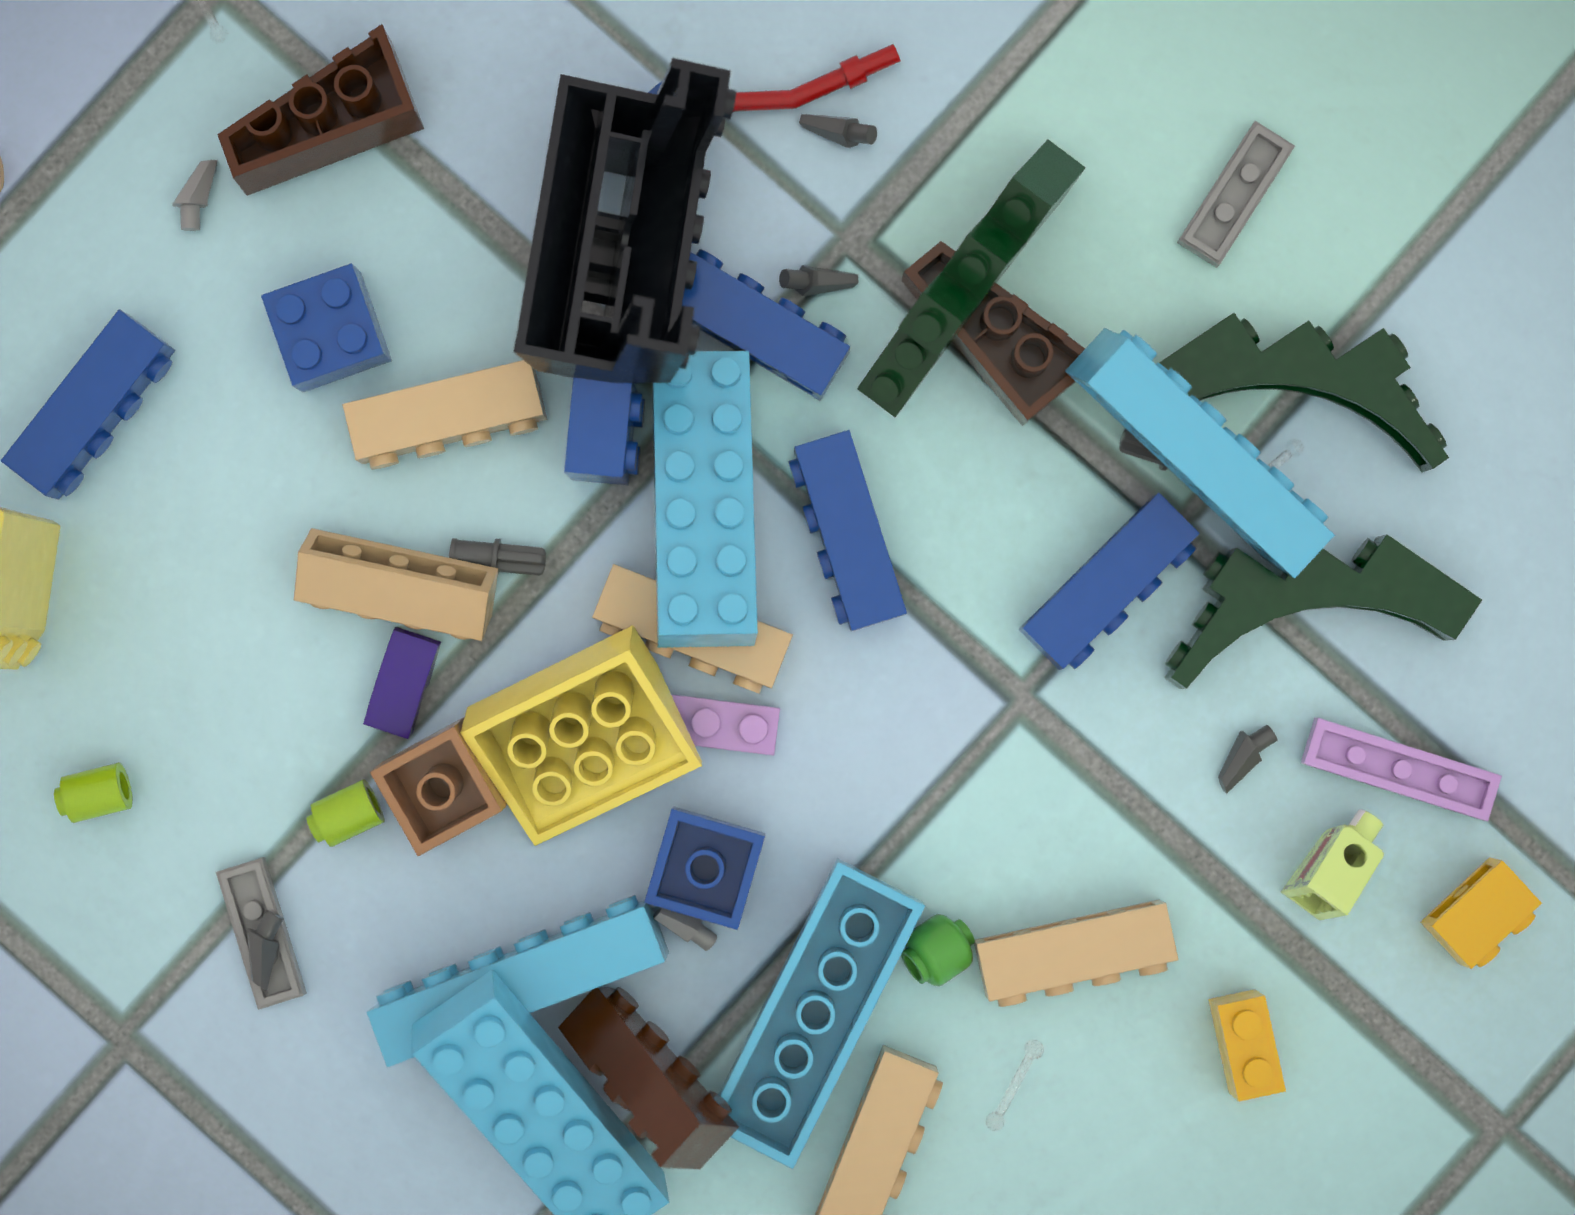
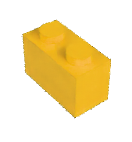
(1482, 914)
(1247, 1045)

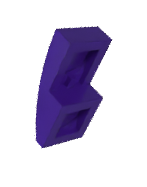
(402, 682)

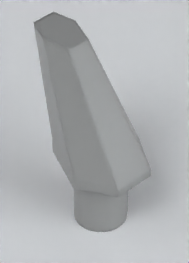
(195, 195)
(686, 927)

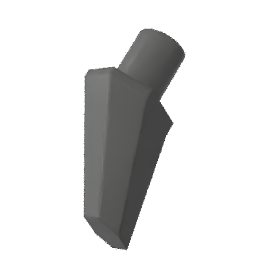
(840, 130)
(816, 280)
(1244, 756)
(263, 948)

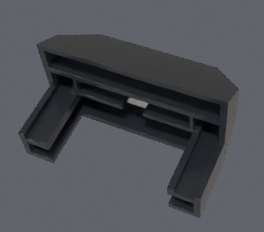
(626, 260)

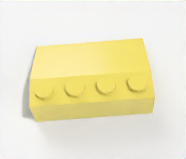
(26, 579)
(581, 736)

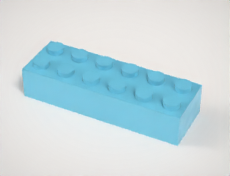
(1200, 452)
(705, 504)
(537, 972)
(817, 1010)
(535, 1105)

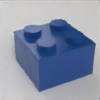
(326, 328)
(603, 431)
(705, 868)

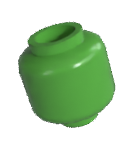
(938, 950)

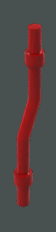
(851, 73)

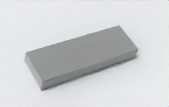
(1236, 194)
(248, 895)

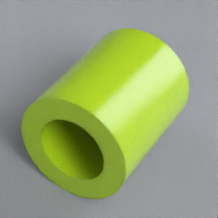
(94, 793)
(345, 814)

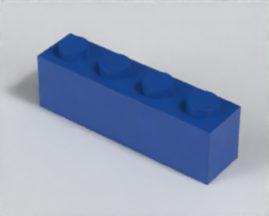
(770, 331)
(89, 406)
(849, 531)
(1110, 582)

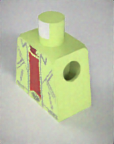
(1337, 868)

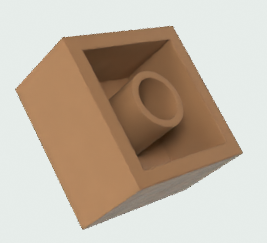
(437, 789)

